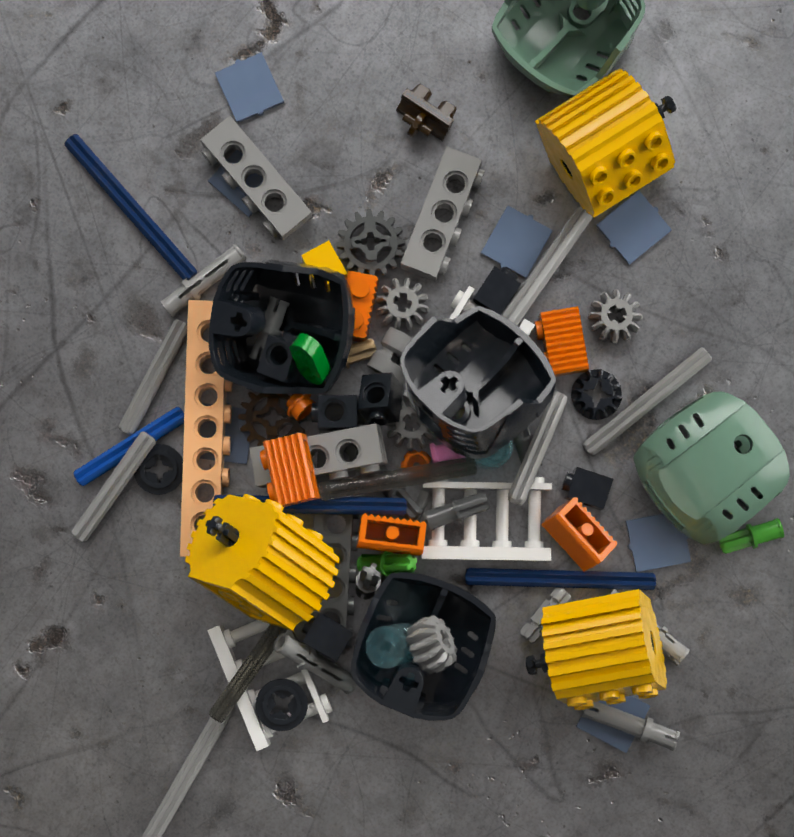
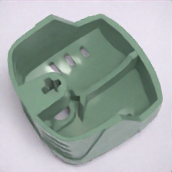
(557, 46)
(706, 469)

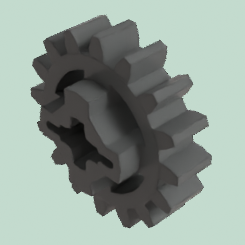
(355, 243)

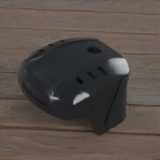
(311, 311)
(497, 384)
(426, 695)

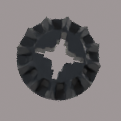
(584, 403)
(171, 479)
(265, 702)

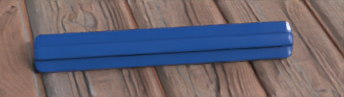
(113, 456)

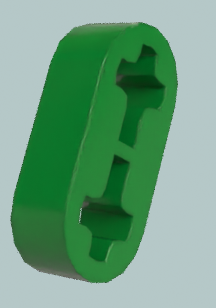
(310, 359)

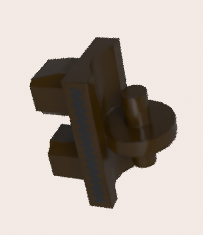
(423, 115)

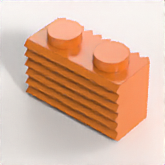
(363, 292)
(563, 340)
(290, 470)
(391, 534)
(579, 534)

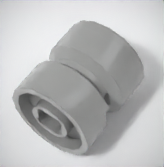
(393, 344)

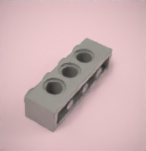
(229, 137)
(453, 166)
(366, 438)

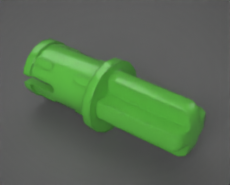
(752, 536)
(388, 562)

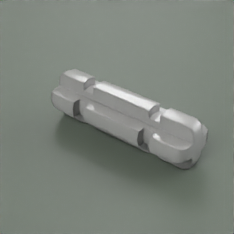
(532, 631)

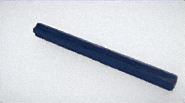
(130, 207)
(344, 506)
(560, 578)

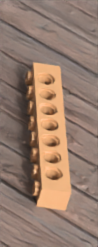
(194, 416)

